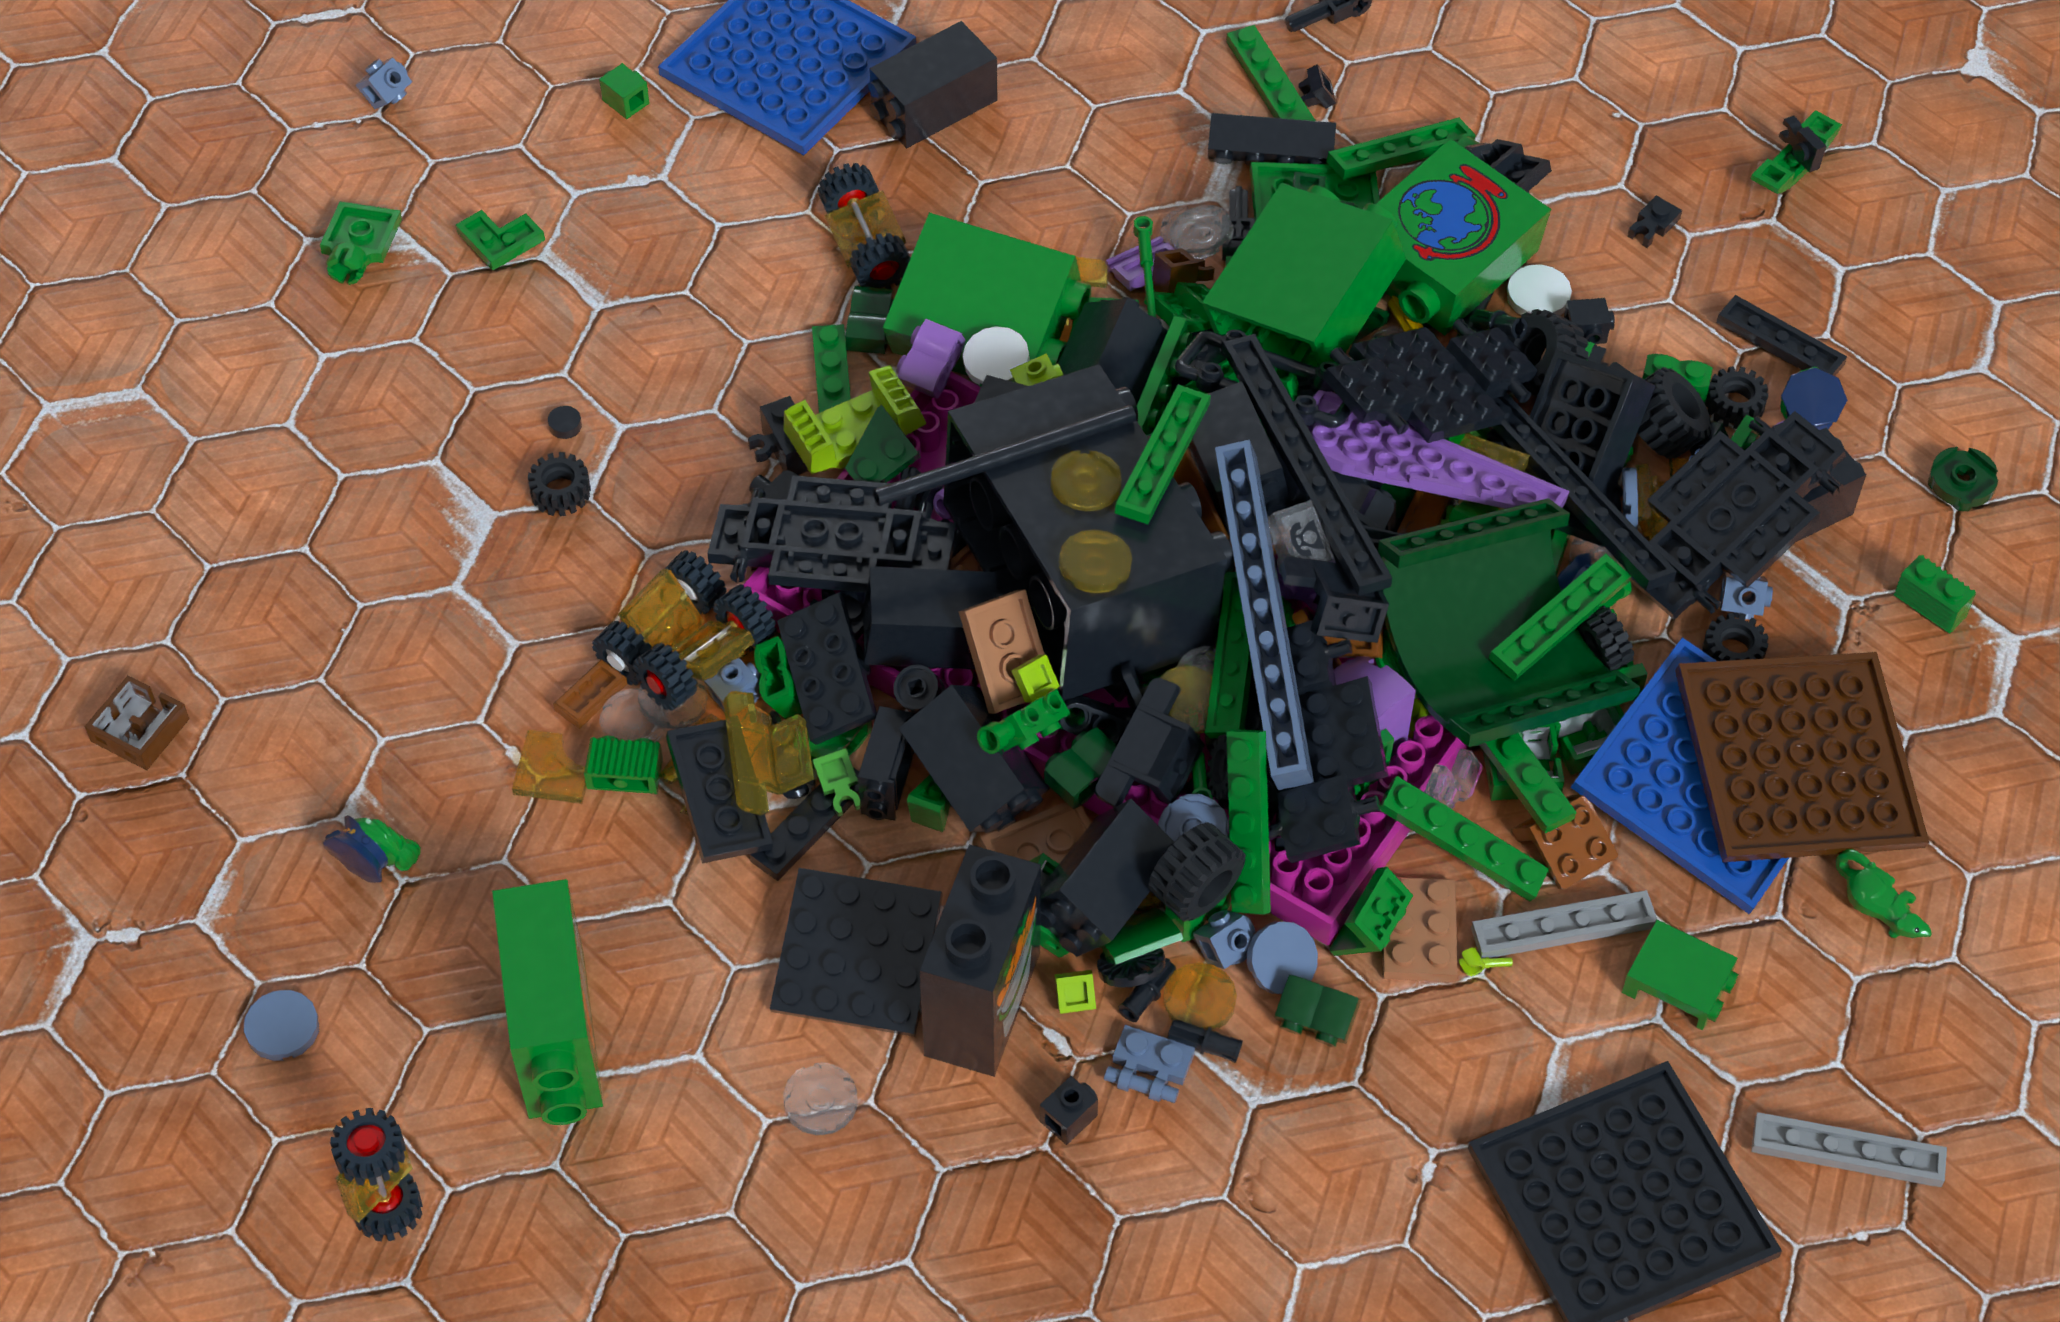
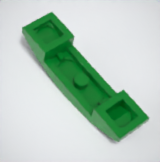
(1784, 169)

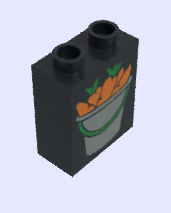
(981, 960)

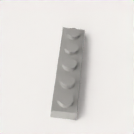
(1563, 924)
(1849, 1149)

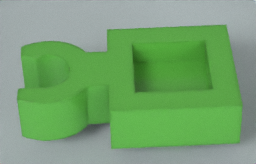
(836, 776)

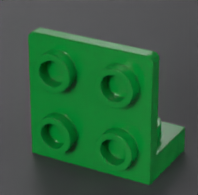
(1374, 915)

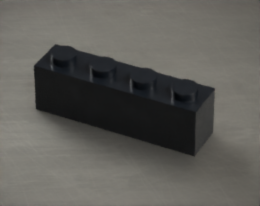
(1269, 140)

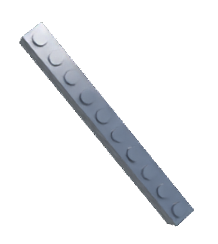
(1264, 616)

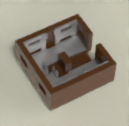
(133, 726)

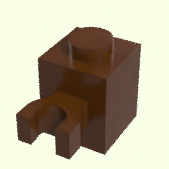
(1176, 267)

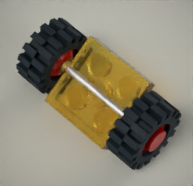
(864, 226)
(669, 670)
(375, 1175)

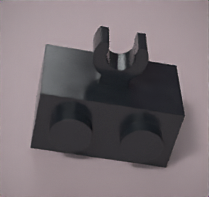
(775, 438)

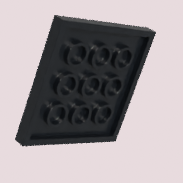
(855, 951)

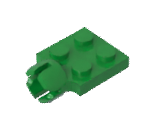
(357, 238)

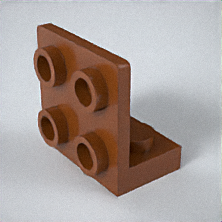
(1574, 847)

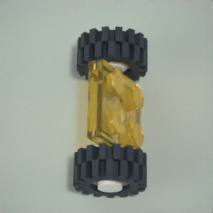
(660, 613)

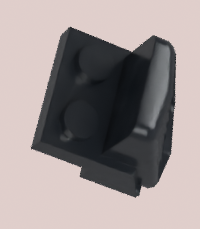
(1512, 163)

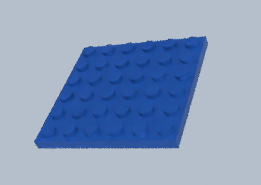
(785, 63)
(1654, 787)

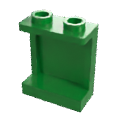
(1682, 972)

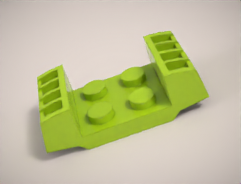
(833, 435)

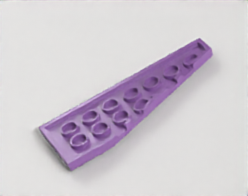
(1432, 467)

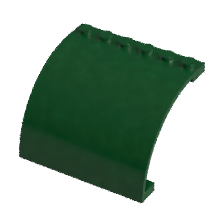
(1461, 596)

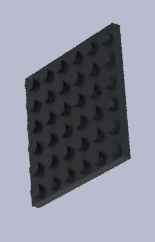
(1623, 1199)

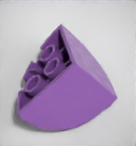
(1391, 694)

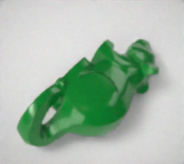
(1873, 895)

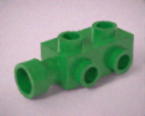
(1023, 725)

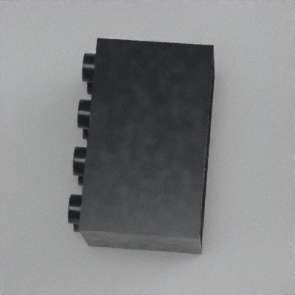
(1020, 527)

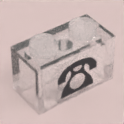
(1299, 534)

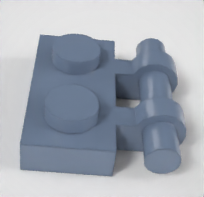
(1151, 1055)

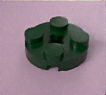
(1962, 493)

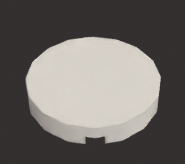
(1538, 288)
(994, 353)

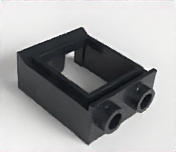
(885, 765)

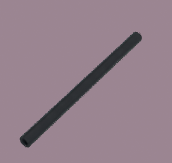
(1003, 455)

